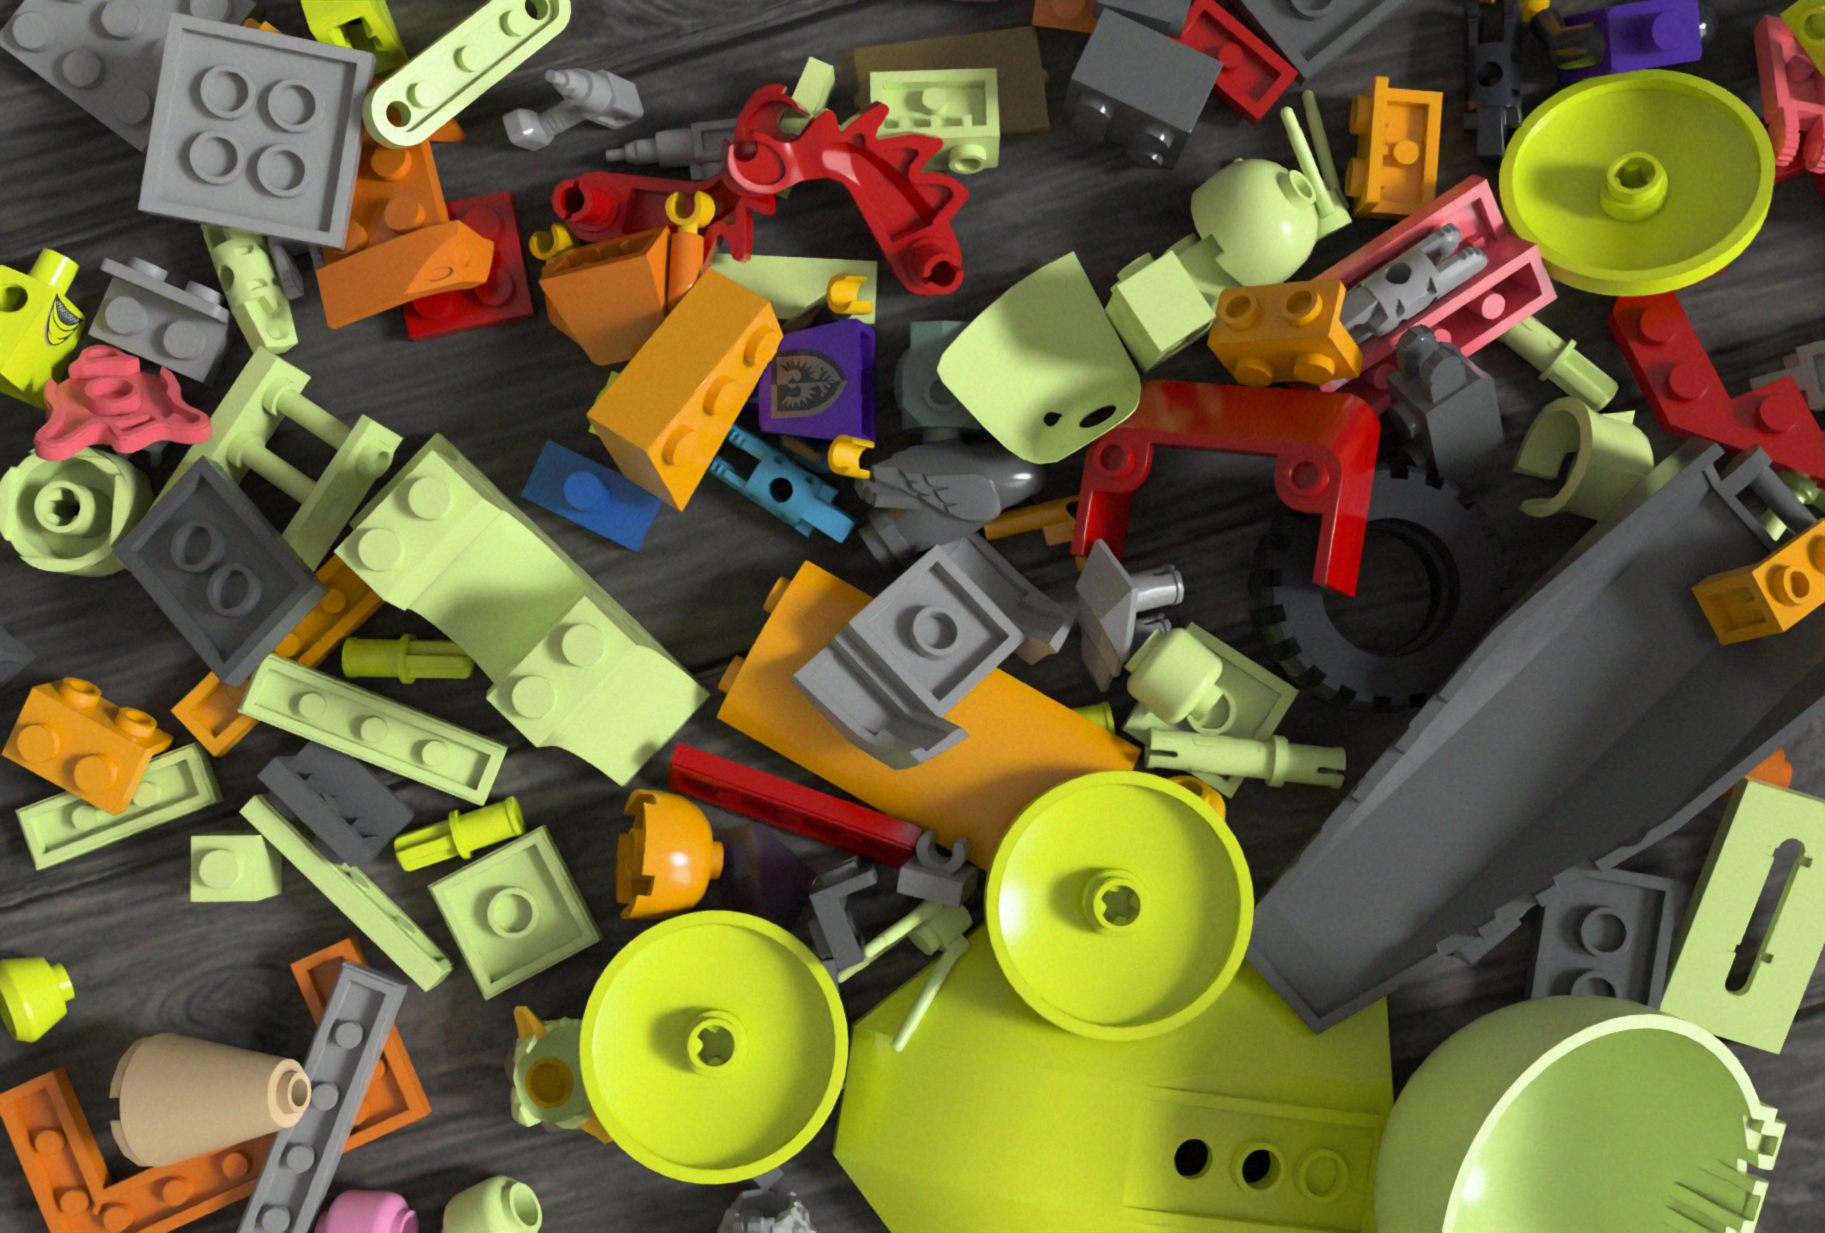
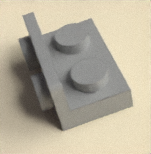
(163, 323)

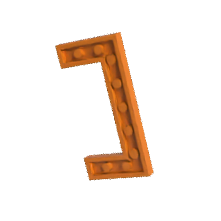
(74, 1180)

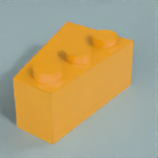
(687, 387)

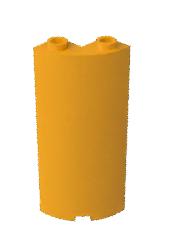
(972, 790)

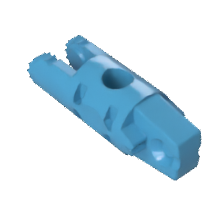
(811, 499)

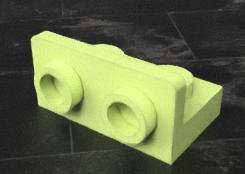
(947, 104)

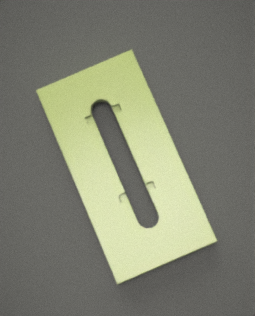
(1721, 907)

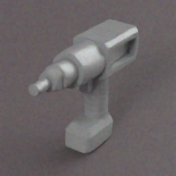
(586, 95)
(682, 147)

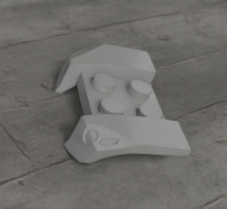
(926, 648)

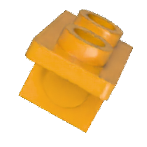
(1767, 594)

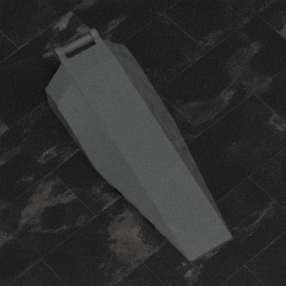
(1553, 746)

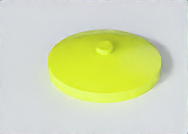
(1637, 181)
(1118, 905)
(713, 1047)

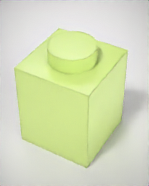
(234, 867)

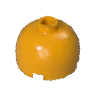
(664, 857)

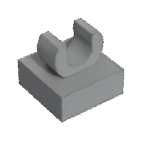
(939, 877)

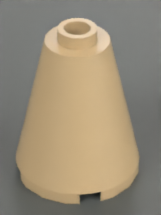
(200, 1097)

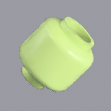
(1174, 676)
(493, 1207)

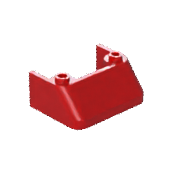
(1320, 443)

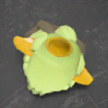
(548, 1076)

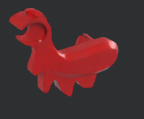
(884, 176)
(618, 205)

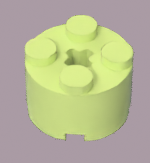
(41, 505)

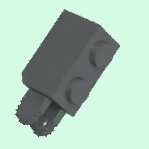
(1443, 408)

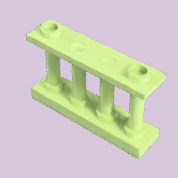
(246, 421)

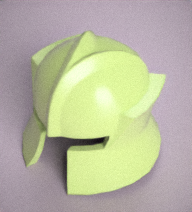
(1607, 461)

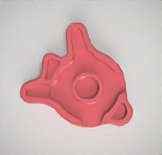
(116, 406)

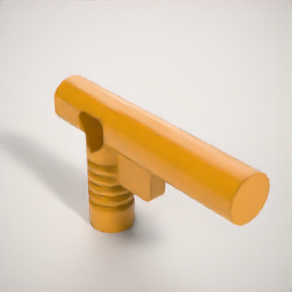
(1048, 516)

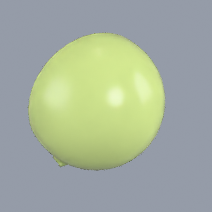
(1576, 1125)

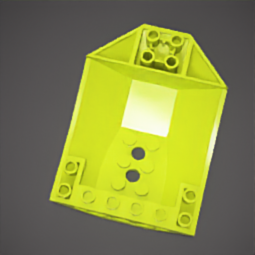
(1048, 1131)

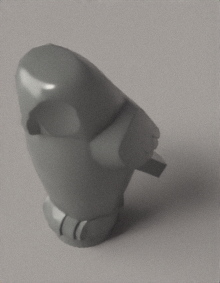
(940, 495)

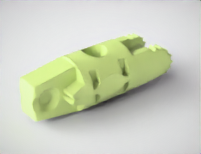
(252, 288)

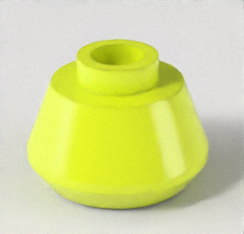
(32, 996)

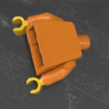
(621, 288)

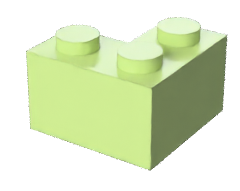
(1168, 300)

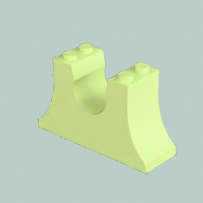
(548, 637)

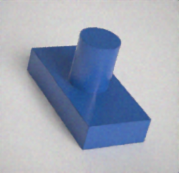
(591, 495)

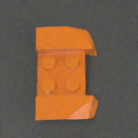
(399, 234)

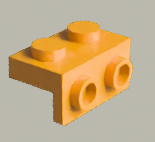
(1394, 150)
(1284, 333)
(85, 742)

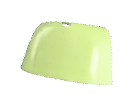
(1042, 353)

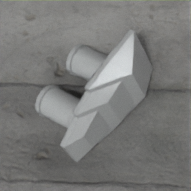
(1109, 609)

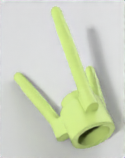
(1330, 201)
(929, 928)

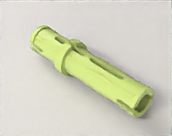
(1245, 757)

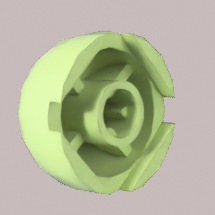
(1259, 220)

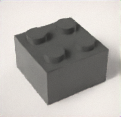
(1138, 90)

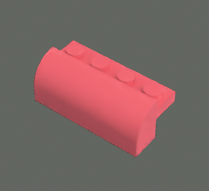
(1469, 315)

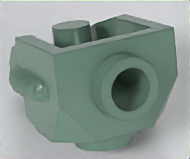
(921, 395)

